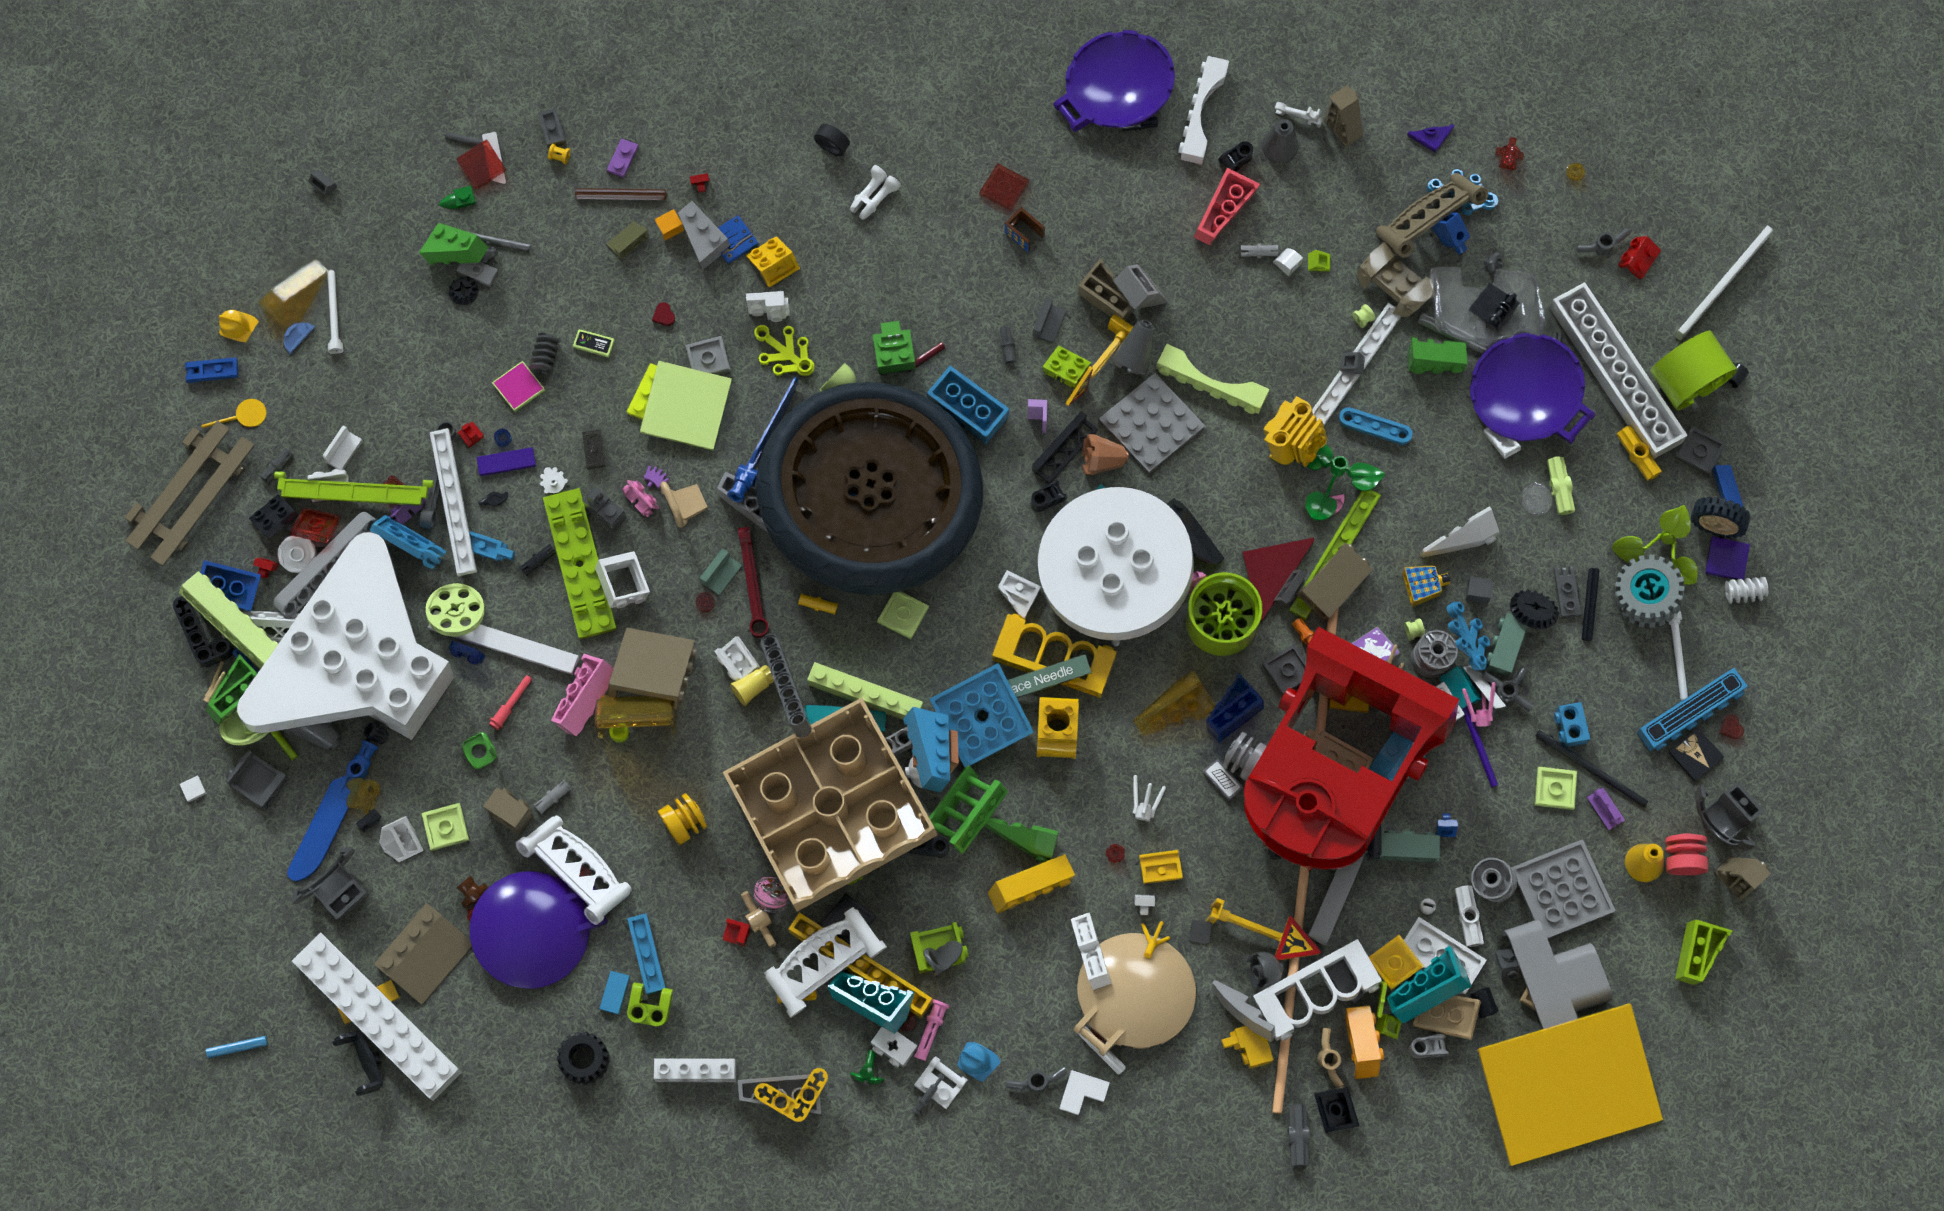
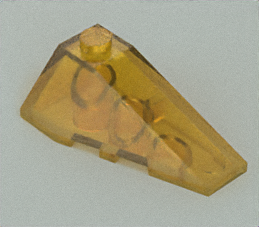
(292, 297)
(1179, 702)

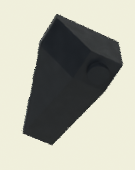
(1201, 544)

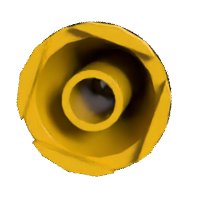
(1645, 862)

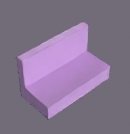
(1038, 410)

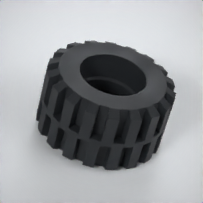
(588, 1074)

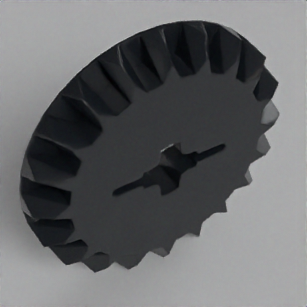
(1541, 618)

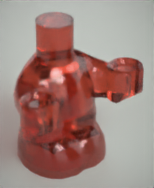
(1509, 154)

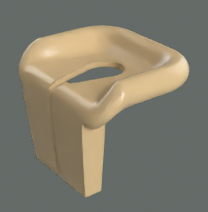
(684, 502)

